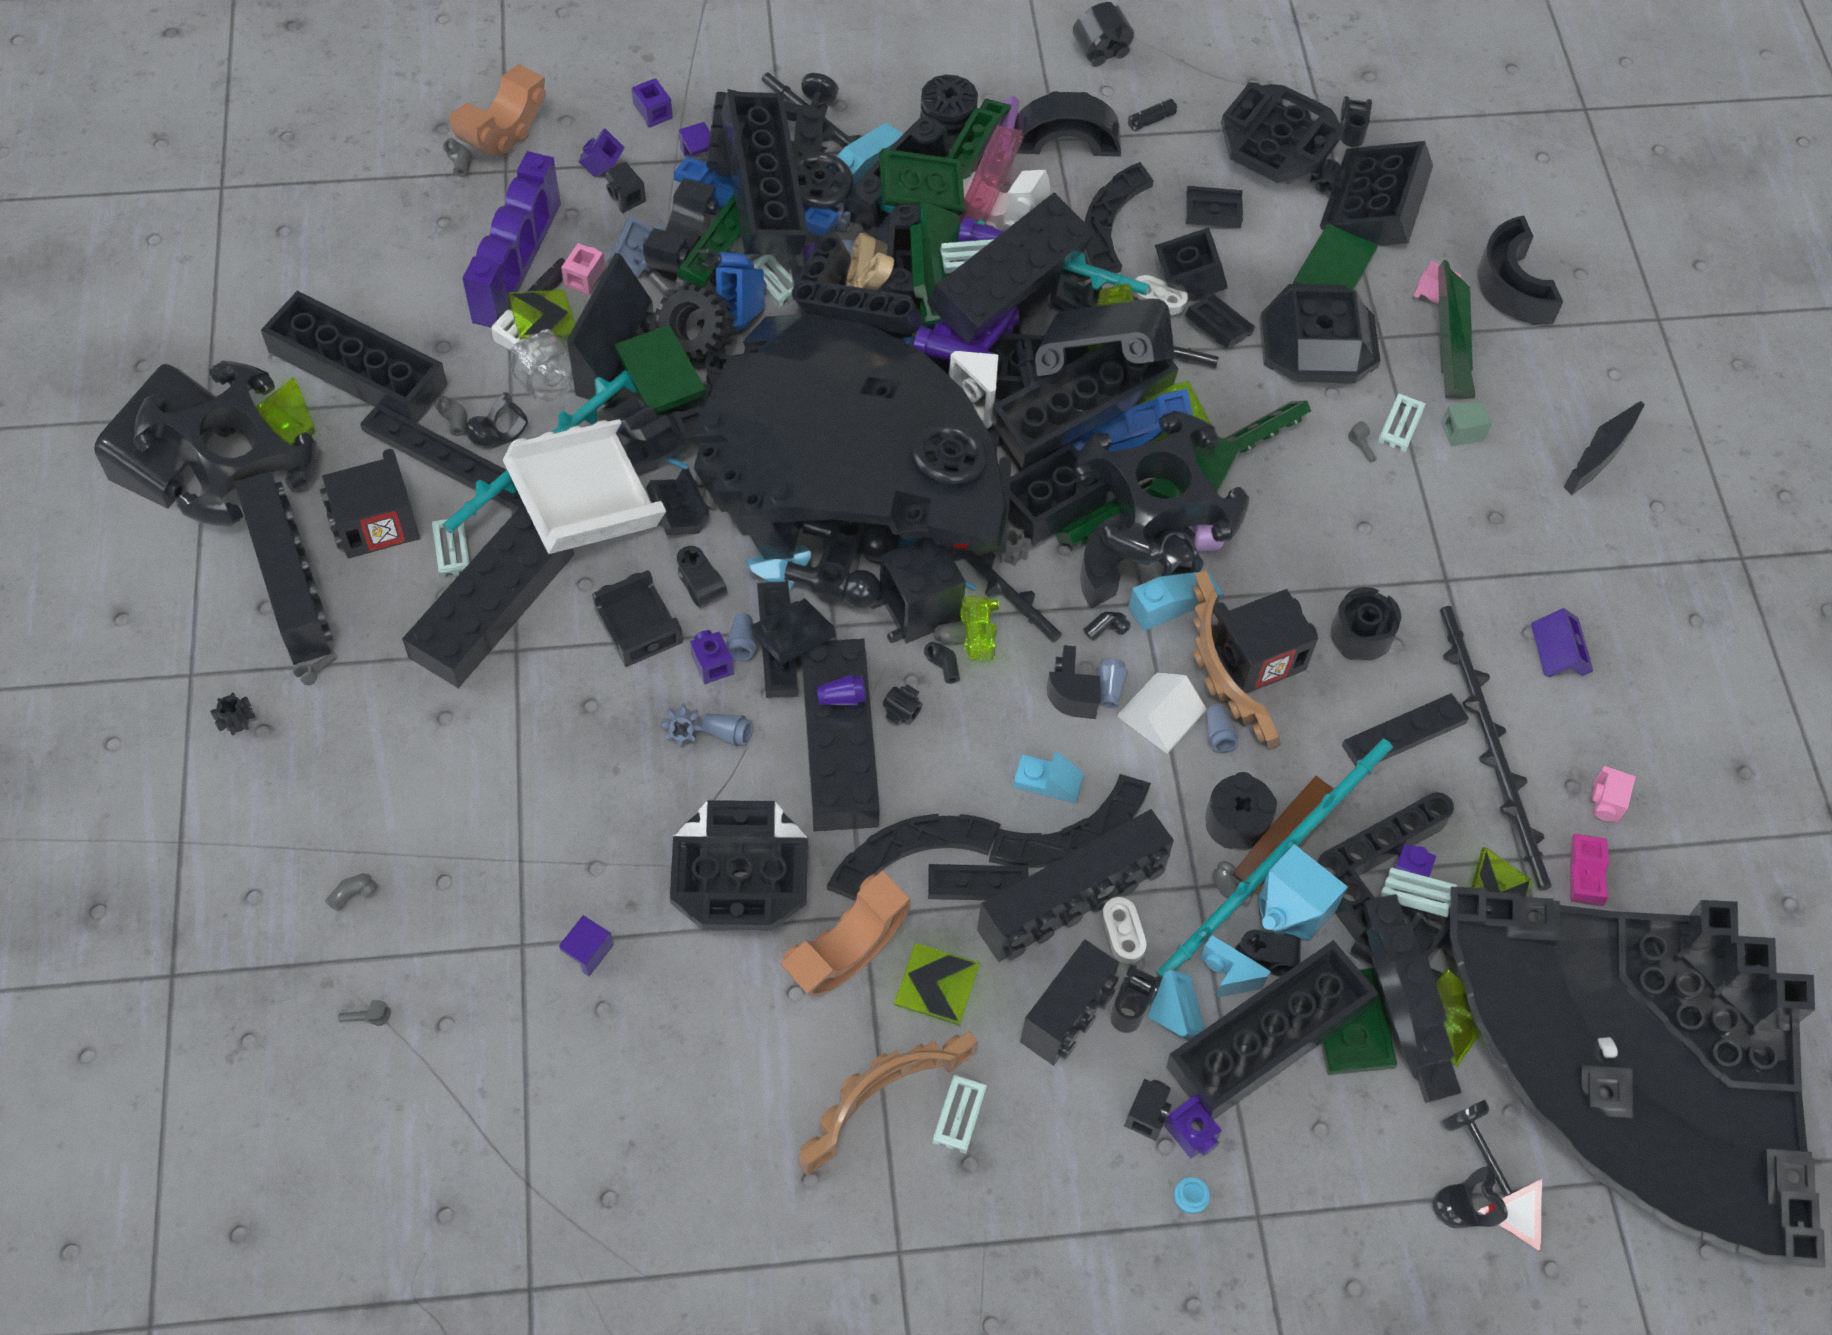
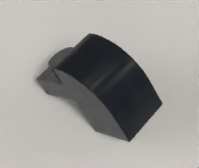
(1071, 692)

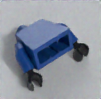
(738, 284)

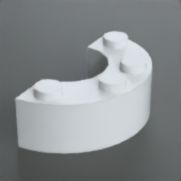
(1024, 195)

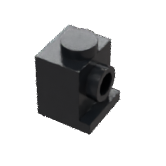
(625, 187)
(1149, 1109)

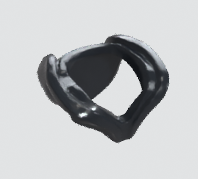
(483, 430)
(1178, 549)
(1455, 1206)

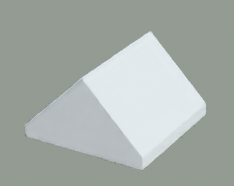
(977, 377)
(1164, 710)

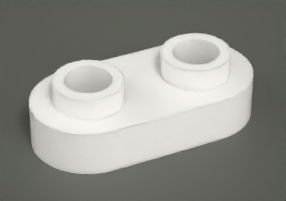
(1158, 289)
(1124, 932)

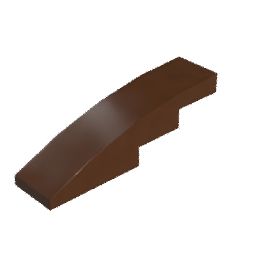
(1285, 824)

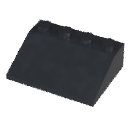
(1380, 192)
(612, 315)

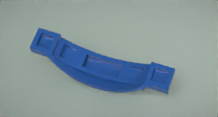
(817, 220)
(1139, 424)

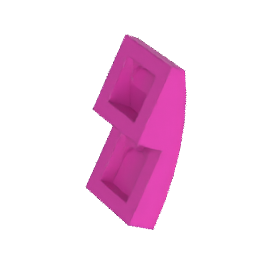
(1588, 869)

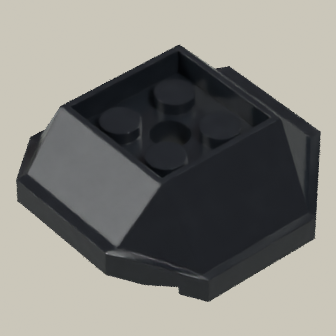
(1279, 132)
(1319, 334)
(732, 838)

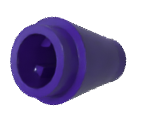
(843, 691)

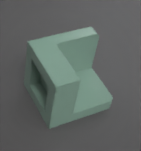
(1466, 423)

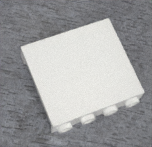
(580, 486)

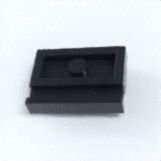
(1214, 206)
(1220, 321)

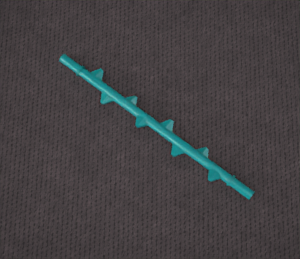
(1098, 276)
(587, 412)
(1246, 887)

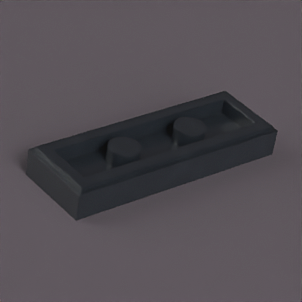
(971, 881)

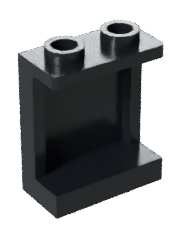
(636, 618)

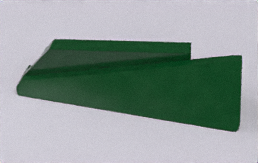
(977, 134)
(927, 265)
(1455, 333)

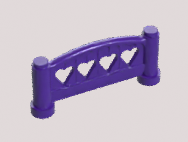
(943, 339)

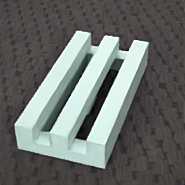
(959, 251)
(784, 294)
(1395, 439)
(454, 567)
(1420, 887)
(951, 1141)

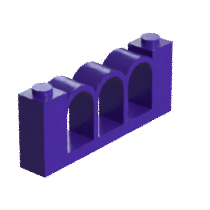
(513, 239)

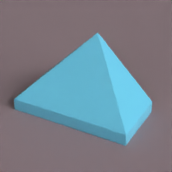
(774, 569)
(1177, 1005)

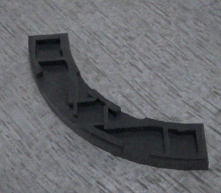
(1104, 211)
(908, 838)
(1042, 850)

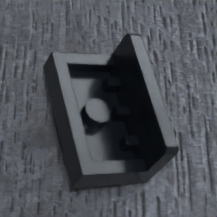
(682, 501)

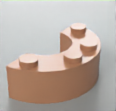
(508, 116)
(854, 942)

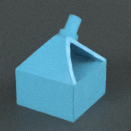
(1299, 895)

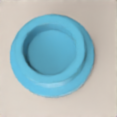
(1192, 1195)

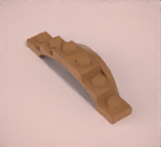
(1219, 680)
(882, 1072)

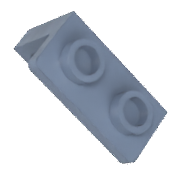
(631, 244)

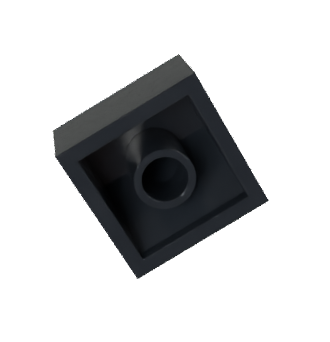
(1192, 264)

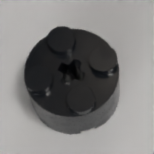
(1103, 33)
(1365, 624)
(1240, 811)

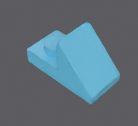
(1052, 779)
(1240, 971)

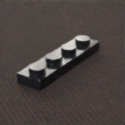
(779, 678)
(1409, 728)

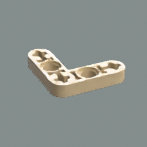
(865, 269)

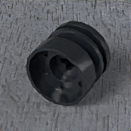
(950, 102)

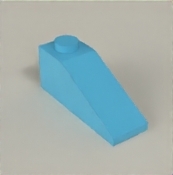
(865, 151)
(1165, 599)

